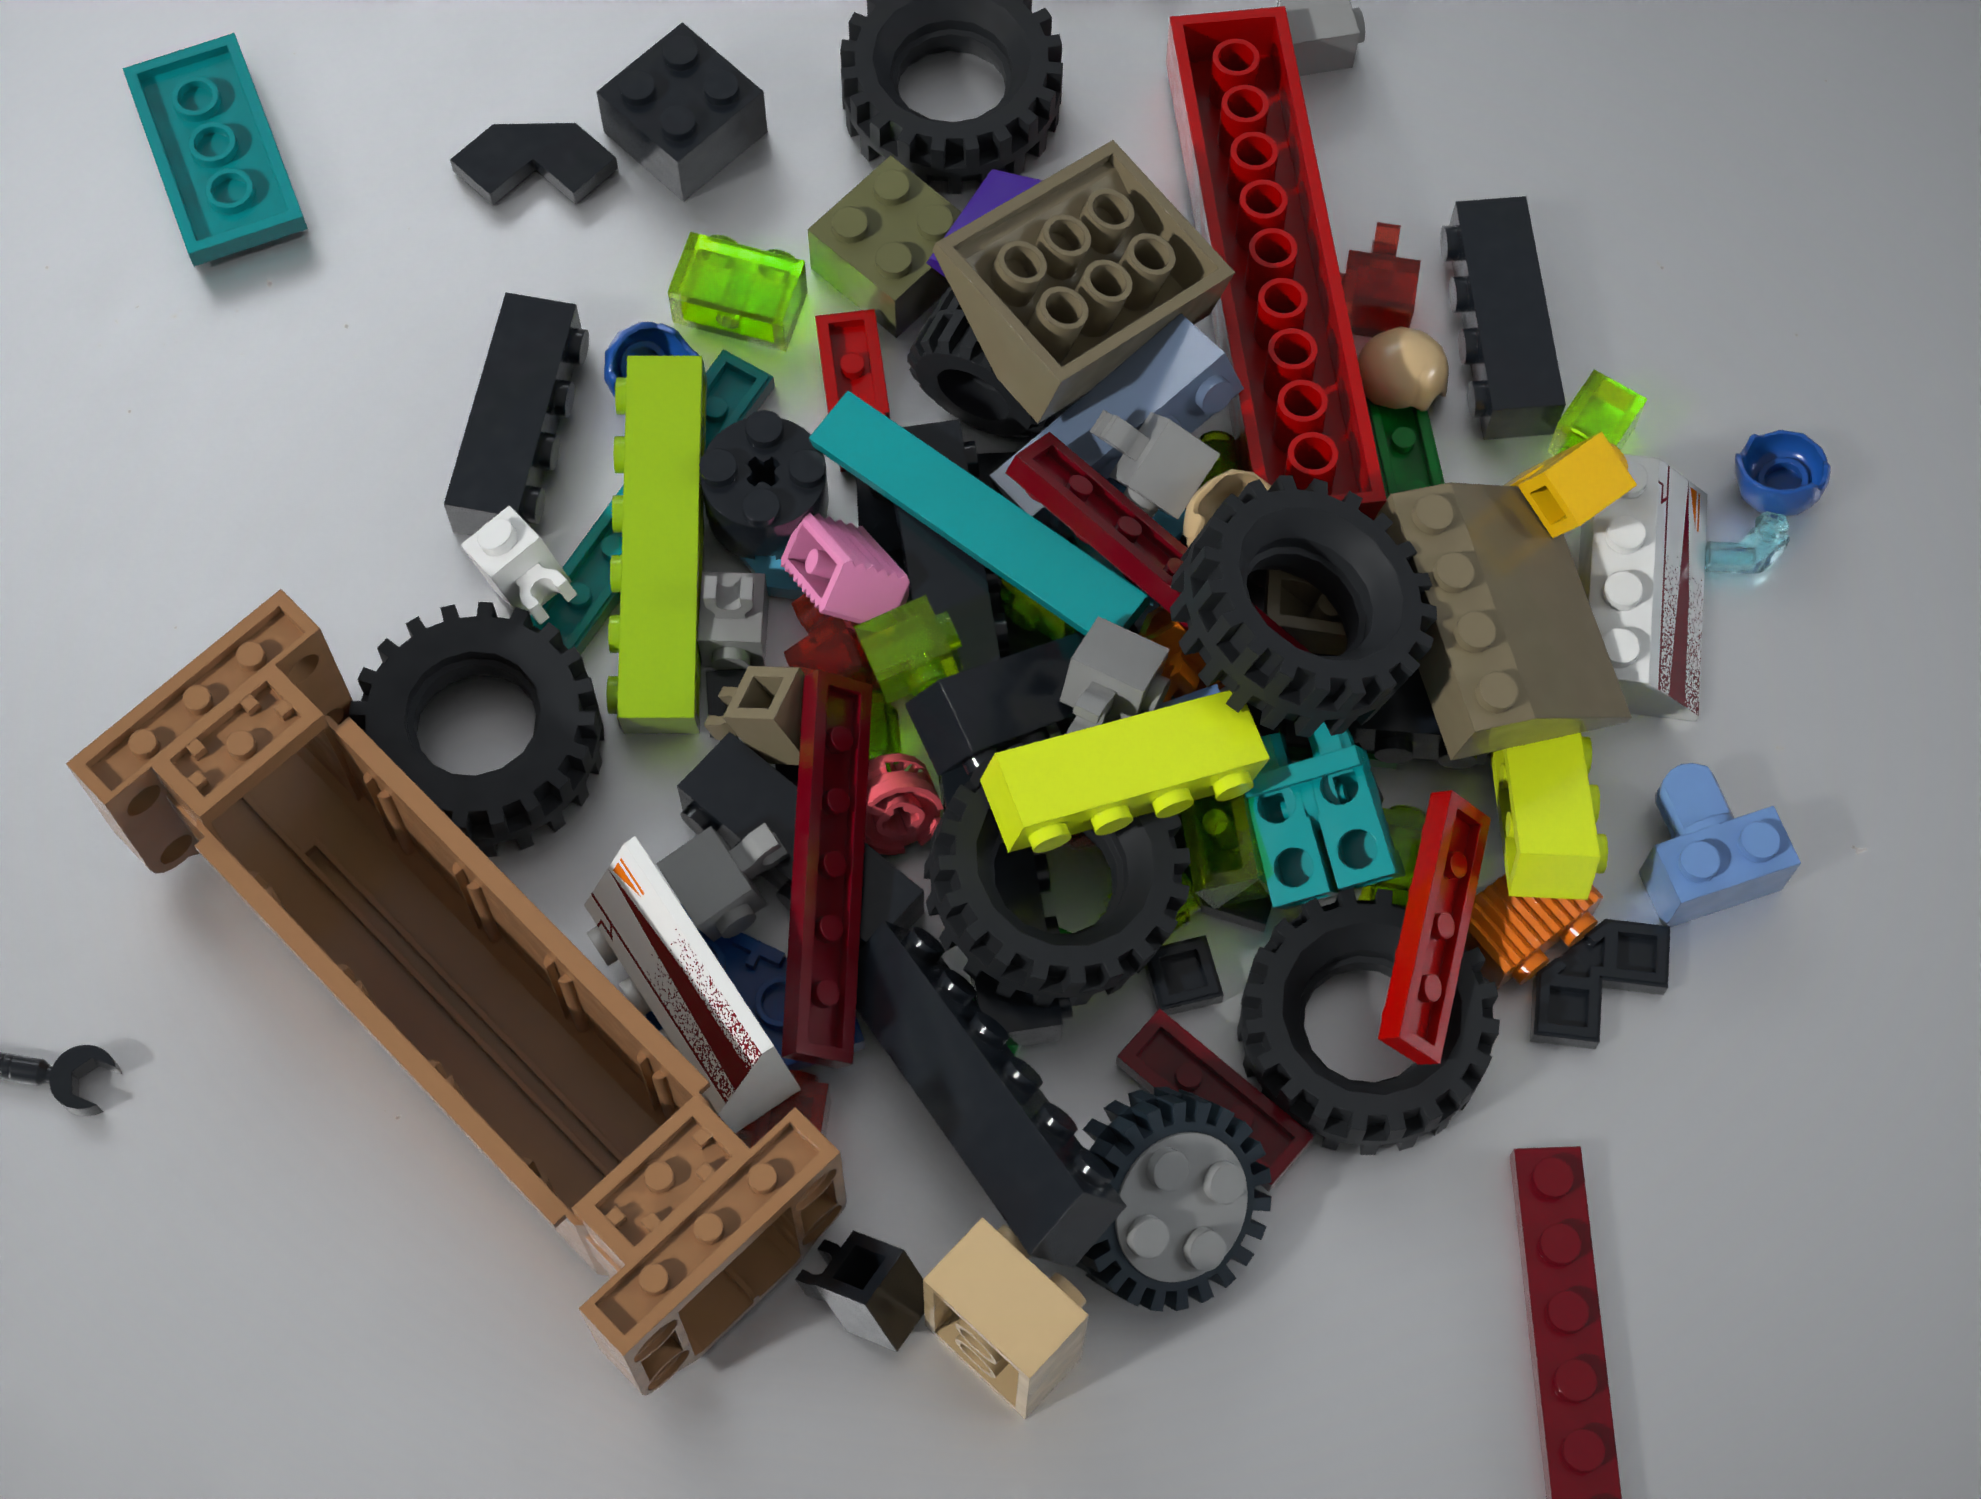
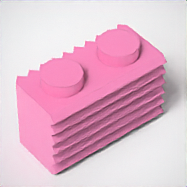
(843, 569)

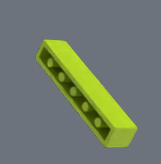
(660, 545)

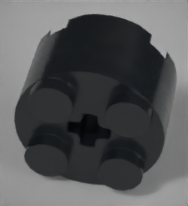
(761, 484)

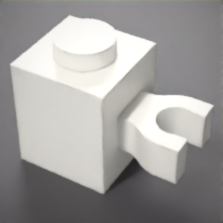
(518, 564)

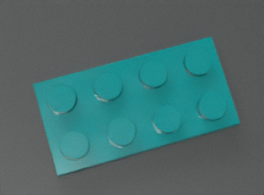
(214, 149)

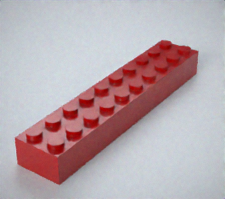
(1267, 217)

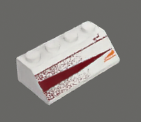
(1647, 587)
(685, 988)

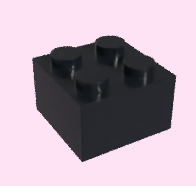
(682, 111)

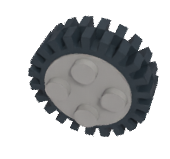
(1186, 1193)

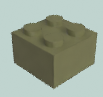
(879, 244)

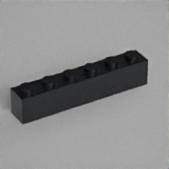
(984, 1096)

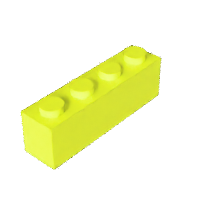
(1122, 772)
(1549, 818)

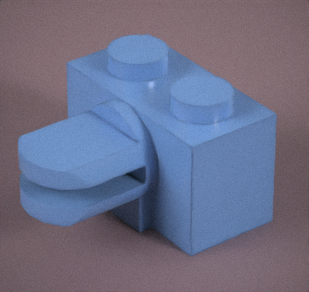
(1711, 854)

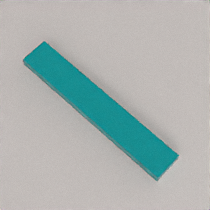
(733, 394)
(975, 517)

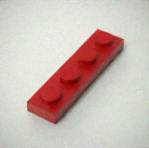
(1434, 928)

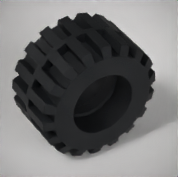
(959, 377)

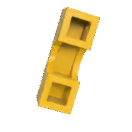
(1575, 484)

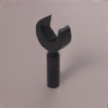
(61, 1076)

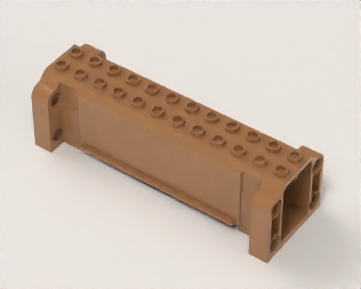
(466, 988)

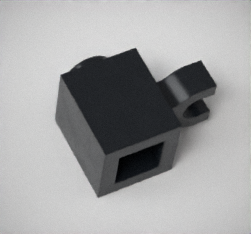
(868, 1288)

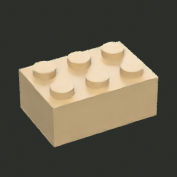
(1005, 1315)

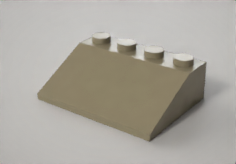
(1078, 277)
(1513, 626)

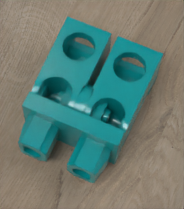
(1316, 794)

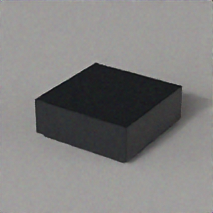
(1184, 976)

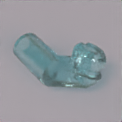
(1755, 551)

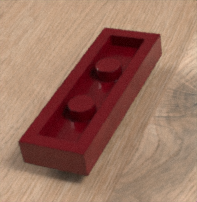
(1173, 1058)

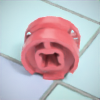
(899, 804)

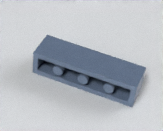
(1171, 375)

